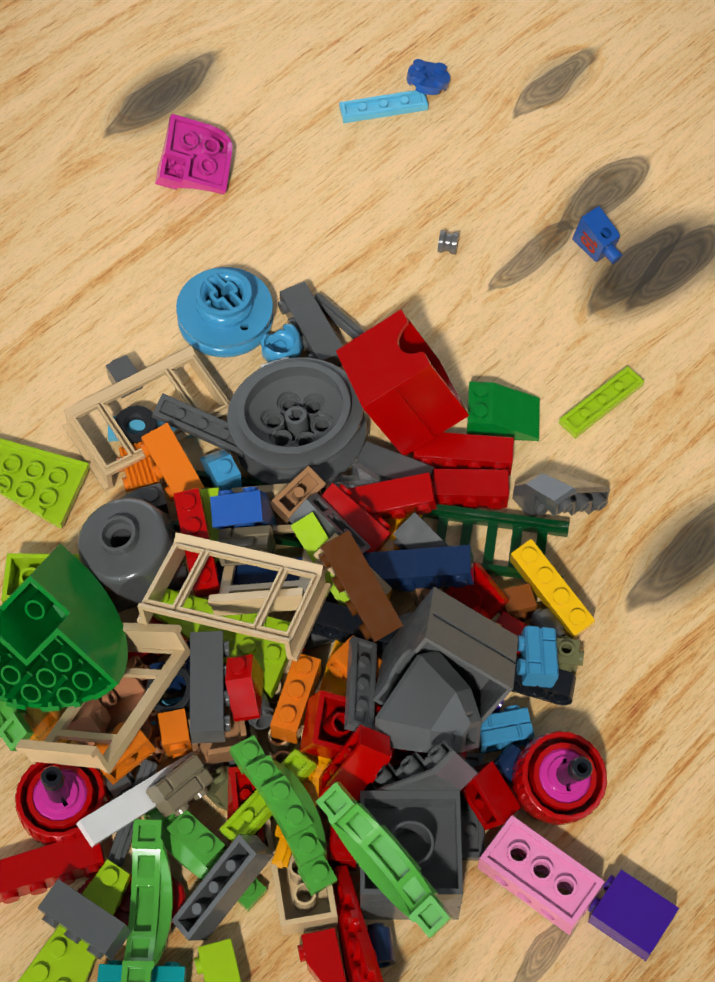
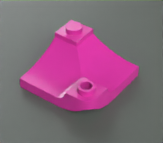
(194, 156)

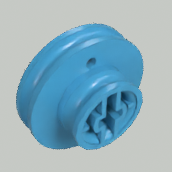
(224, 312)

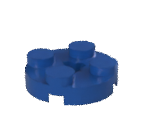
(428, 77)

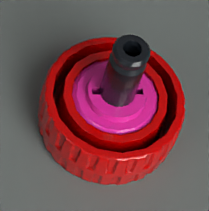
(559, 778)
(55, 798)

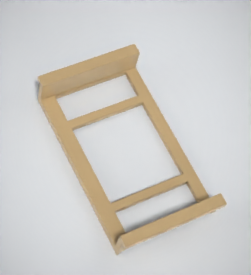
(99, 400)
(250, 597)
(302, 622)
(140, 638)

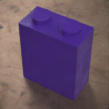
(632, 914)

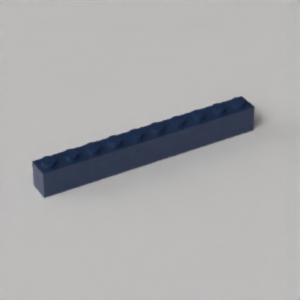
(398, 568)

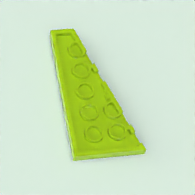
(268, 653)

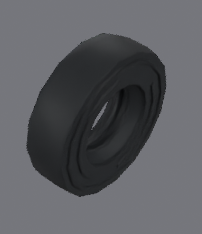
(136, 413)

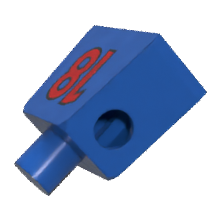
(598, 236)

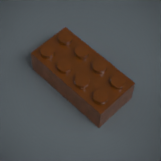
(360, 586)

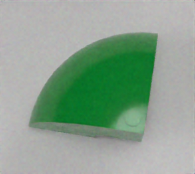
(59, 638)

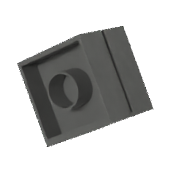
(467, 640)
(430, 831)

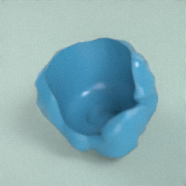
(281, 344)

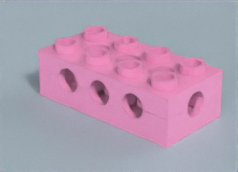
(543, 857)

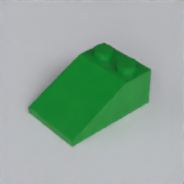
(502, 412)

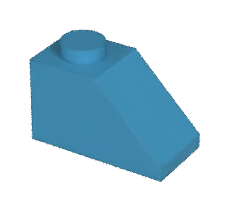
(221, 470)

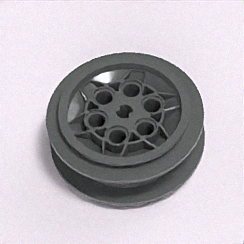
(296, 418)

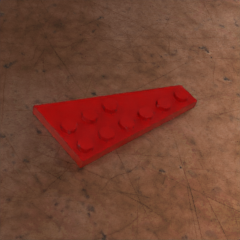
(355, 943)

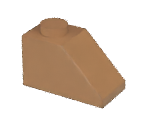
(296, 492)

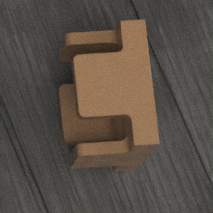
(219, 751)

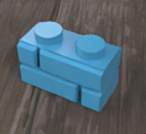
(538, 656)
(506, 728)

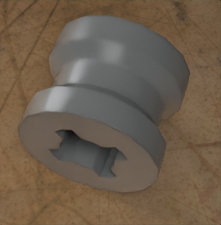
(448, 242)

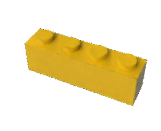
(551, 589)

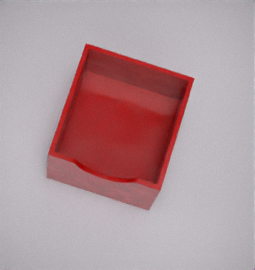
(401, 383)

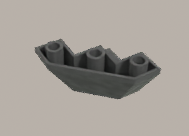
(559, 494)
(430, 707)
(439, 771)

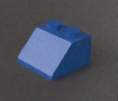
(241, 509)

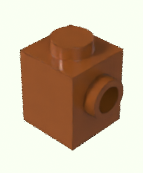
(521, 602)

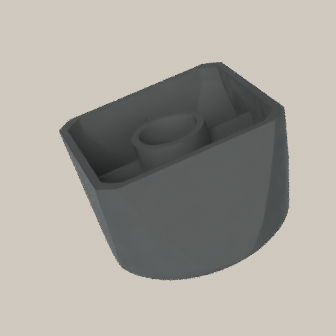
(125, 548)

